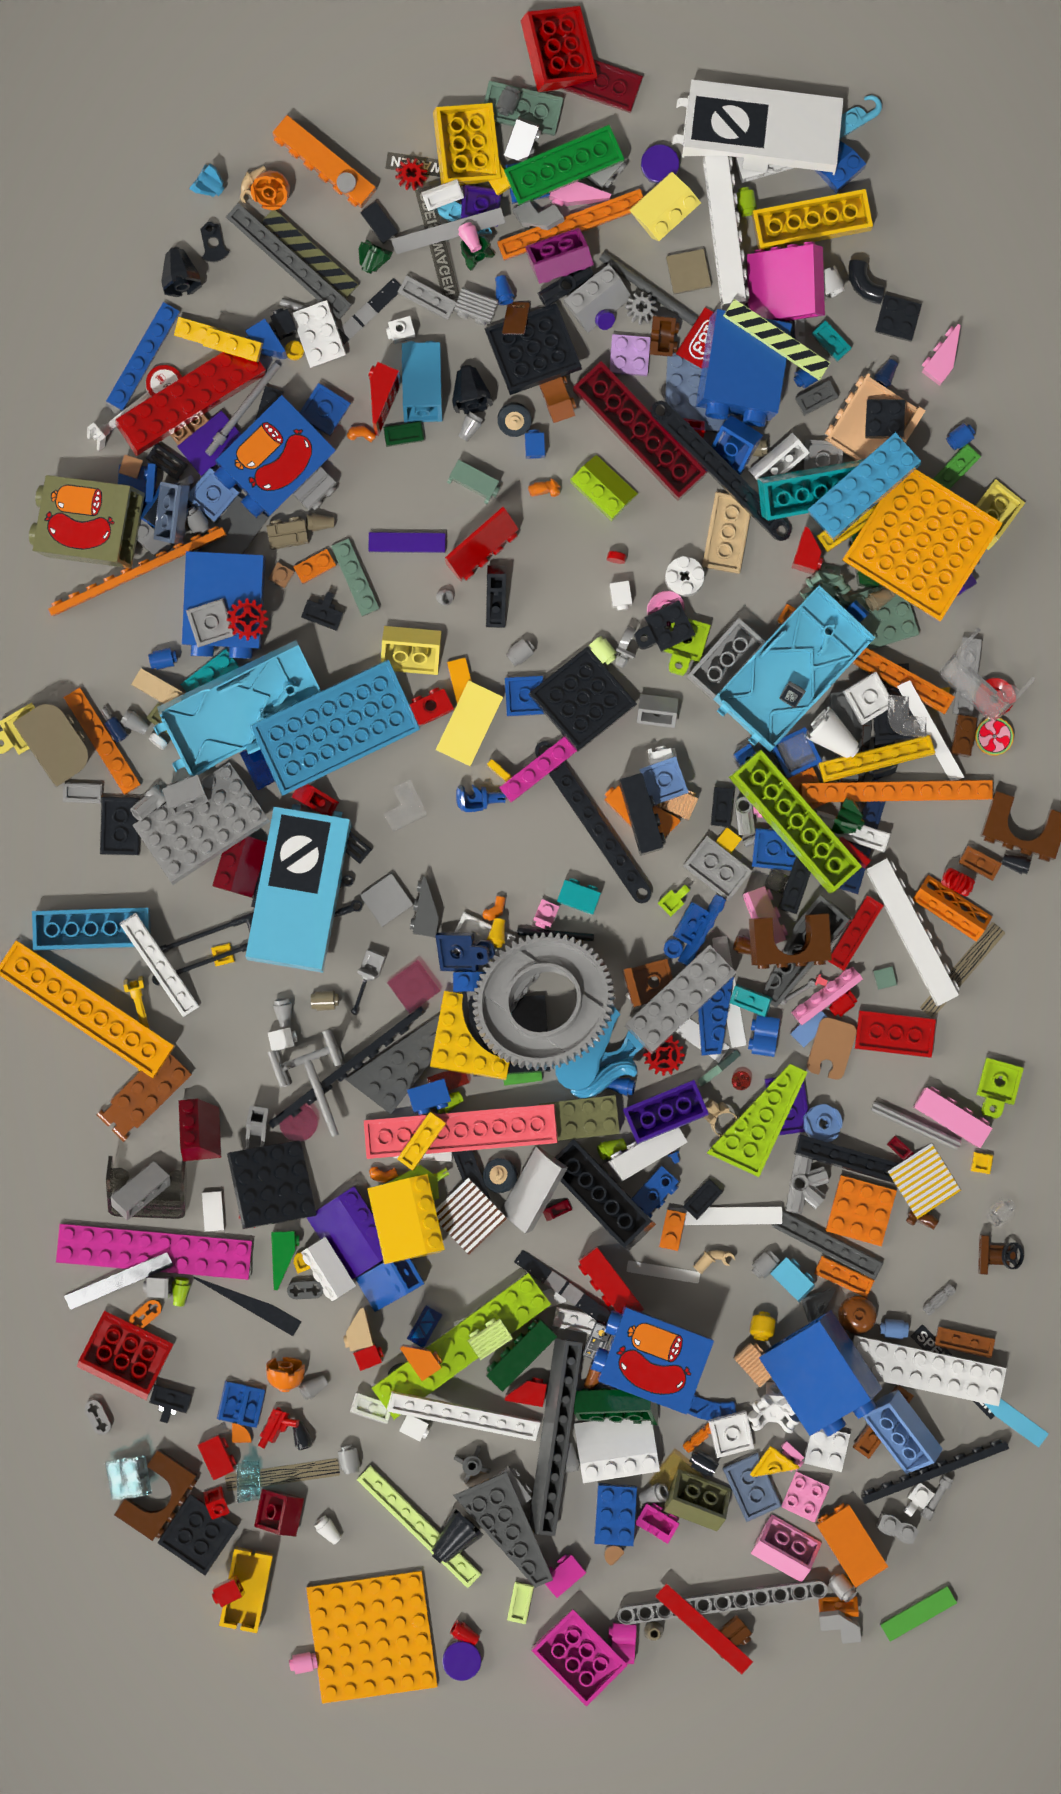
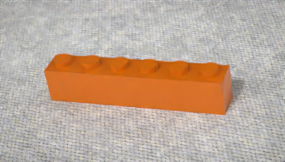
(321, 159)

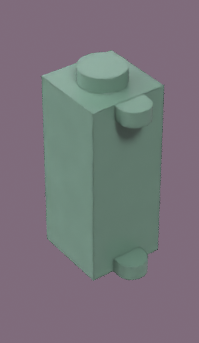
(474, 480)

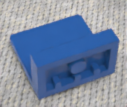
(146, 481)

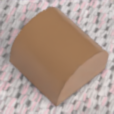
(613, 1553)

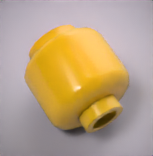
(762, 1326)

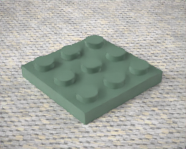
(890, 623)

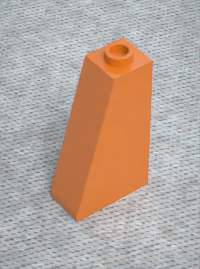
(616, 802)

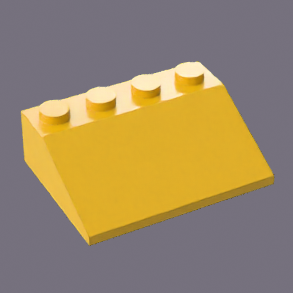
(466, 143)
(406, 1219)

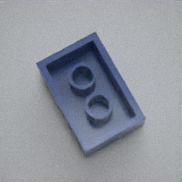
(615, 1514)

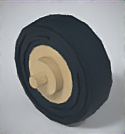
(514, 419)
(500, 1175)

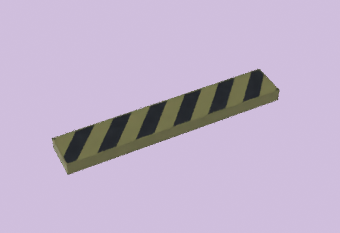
(309, 253)

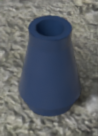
(886, 373)

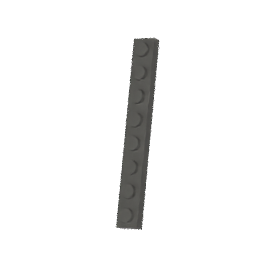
(288, 260)

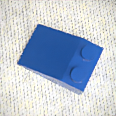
(736, 443)

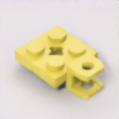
(10, 735)

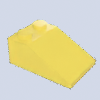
(1001, 505)

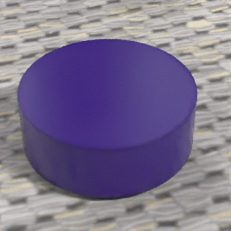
(604, 319)

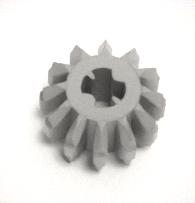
(636, 303)

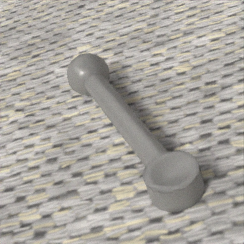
(810, 984)

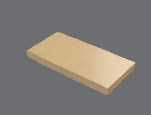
(726, 535)

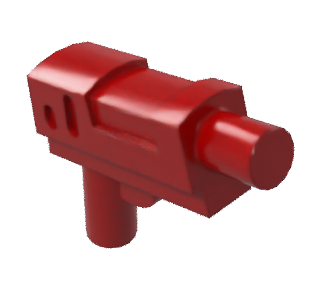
(277, 1422)

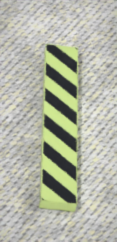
(776, 339)

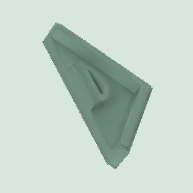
(718, 1068)

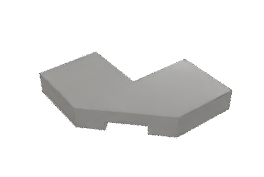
(545, 219)
(837, 1620)

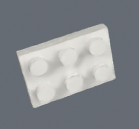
(319, 334)

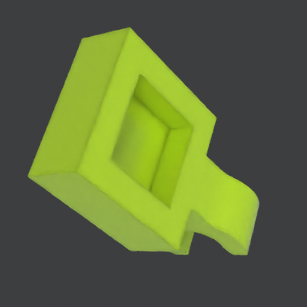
(672, 902)

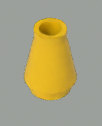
(497, 933)

